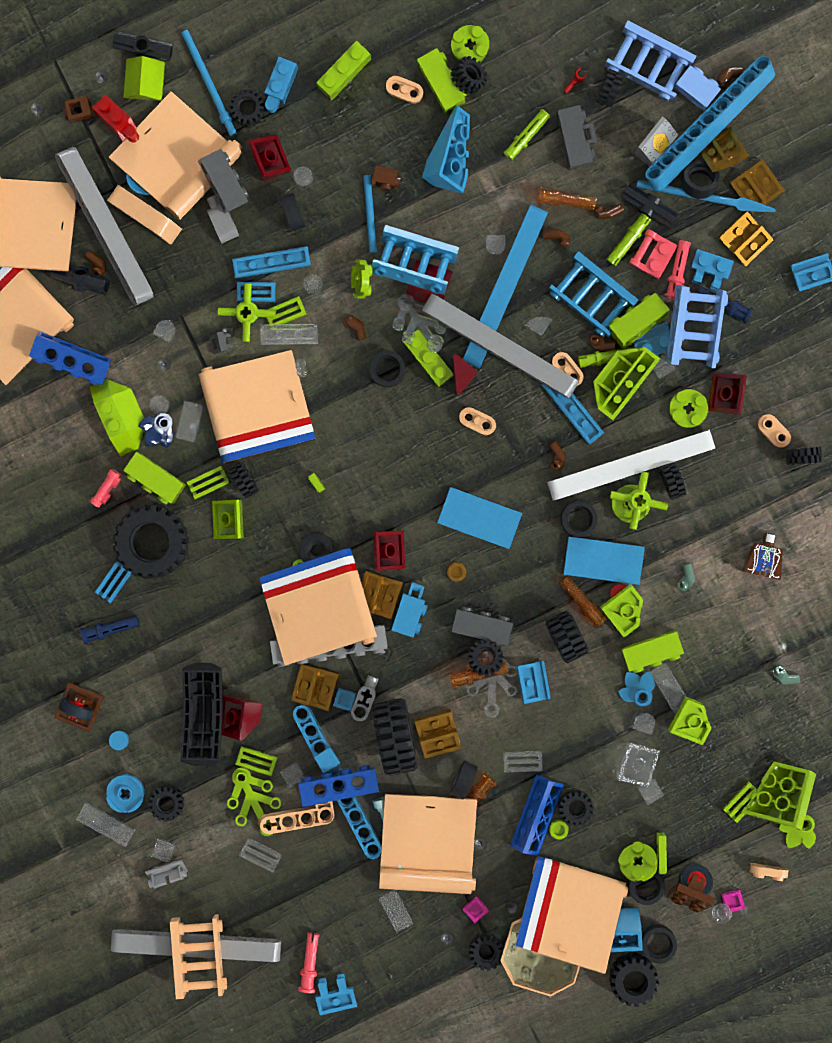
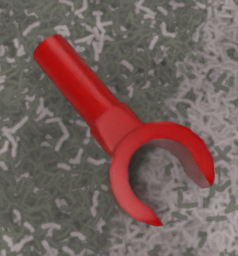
(577, 79)

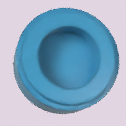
(118, 740)

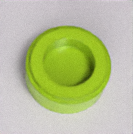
(558, 829)

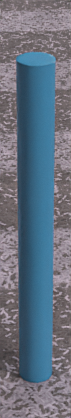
(370, 213)

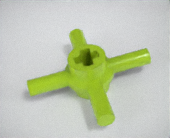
(238, 312)
(648, 502)

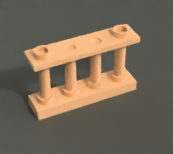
(181, 967)

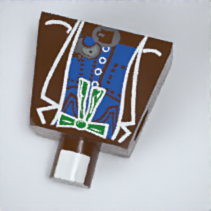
(764, 559)

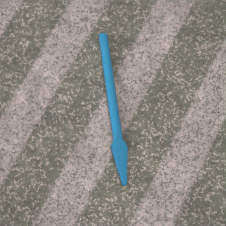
(741, 203)

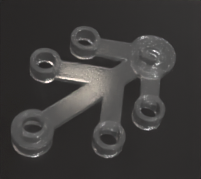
(407, 304)
(492, 684)

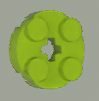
(472, 33)
(360, 279)
(697, 402)
(621, 509)
(638, 851)

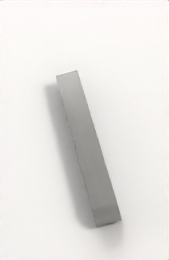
(104, 225)
(500, 346)
(231, 946)

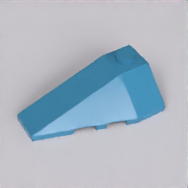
(448, 157)

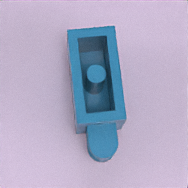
(280, 84)
(410, 611)

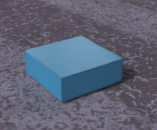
(344, 699)
(327, 760)

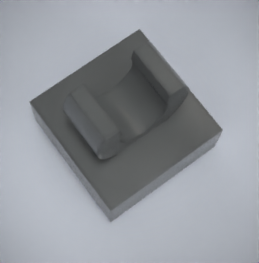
(218, 342)

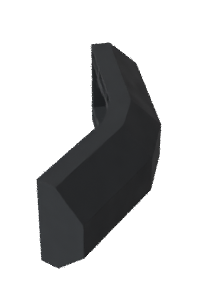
(202, 714)

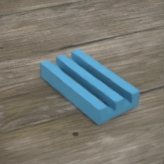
(272, 292)
(105, 594)

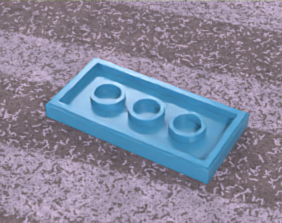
(479, 518)
(603, 560)

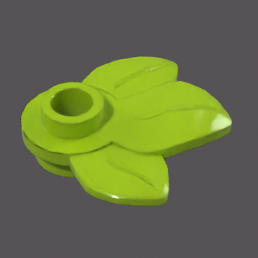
(796, 836)

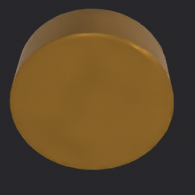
(456, 572)

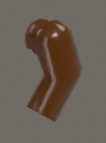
(726, 75)
(610, 213)
(557, 234)
(98, 263)
(357, 325)
(602, 345)
(559, 456)

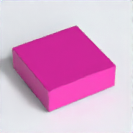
(733, 900)
(475, 909)

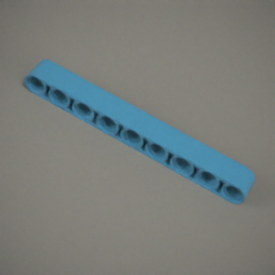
(710, 123)
(508, 279)
(346, 807)

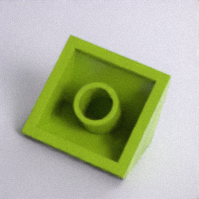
(144, 78)
(227, 519)

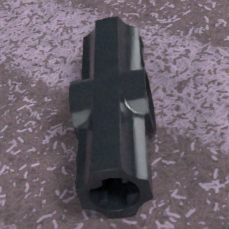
(154, 49)
(649, 205)
(82, 280)

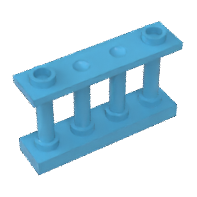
(419, 244)
(596, 275)

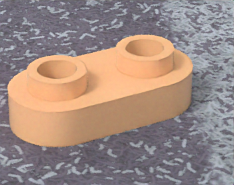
(404, 90)
(569, 367)
(477, 421)
(773, 431)
(761, 870)

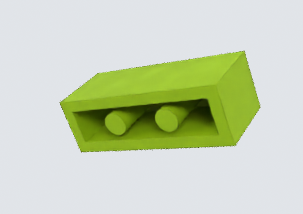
(344, 70)
(440, 80)
(639, 320)
(428, 360)
(154, 478)
(652, 651)

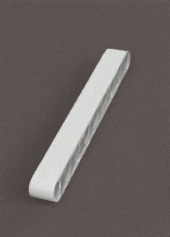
(631, 465)

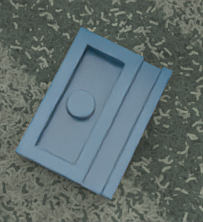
(812, 272)
(655, 340)
(533, 682)

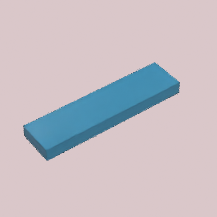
(271, 262)
(577, 415)

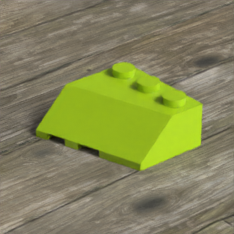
(782, 795)

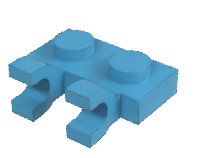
(712, 265)
(335, 1000)

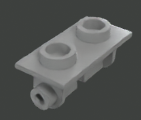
(174, 871)

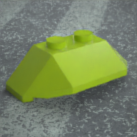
(622, 378)
(119, 415)

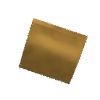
(724, 151)
(758, 184)
(745, 238)
(382, 594)
(315, 687)
(437, 733)

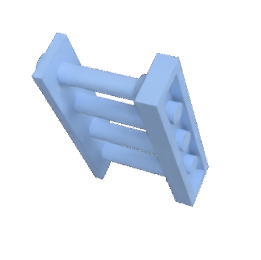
(649, 42)
(681, 315)

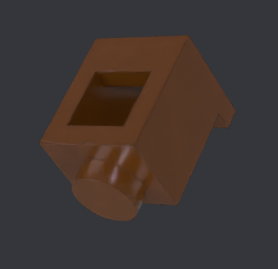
(74, 104)
(385, 178)

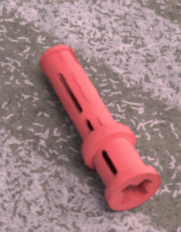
(683, 247)
(308, 972)

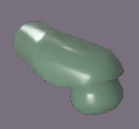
(688, 578)
(784, 678)

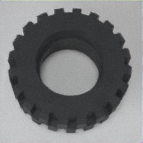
(125, 541)
(394, 737)

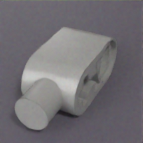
(222, 222)
(370, 684)

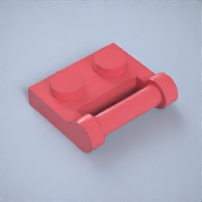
(658, 258)
(110, 482)

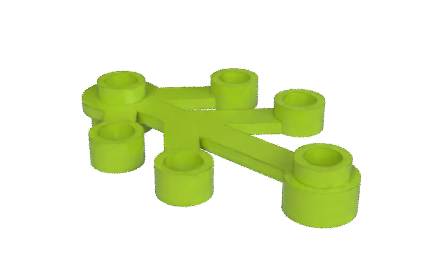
(251, 797)

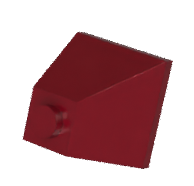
(239, 716)

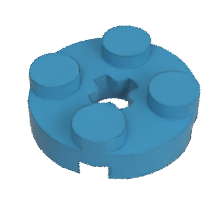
(125, 804)

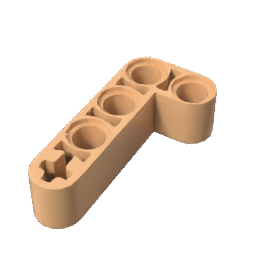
(144, 214)
(296, 814)

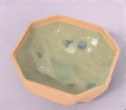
(534, 970)

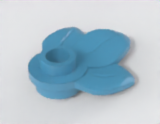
(635, 686)

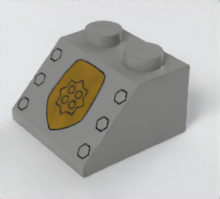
(656, 142)

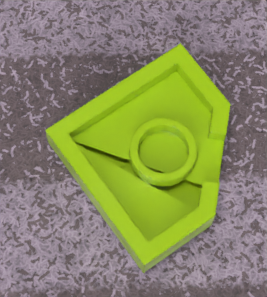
(624, 610)
(691, 721)

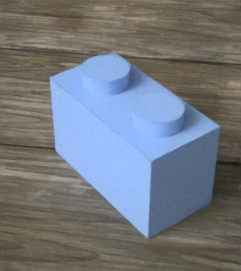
(697, 87)

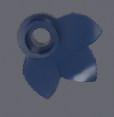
(155, 432)

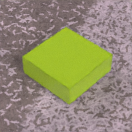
(316, 483)

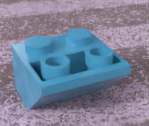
(628, 931)

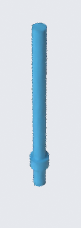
(225, 116)

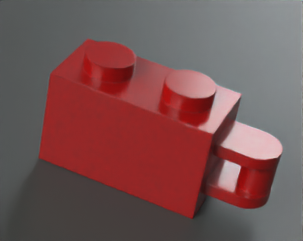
(116, 119)

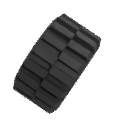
(567, 636)
(640, 994)

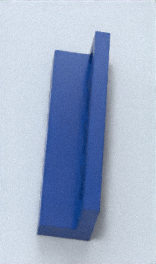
(533, 815)

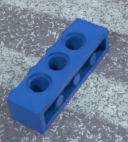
(63, 348)
(310, 797)

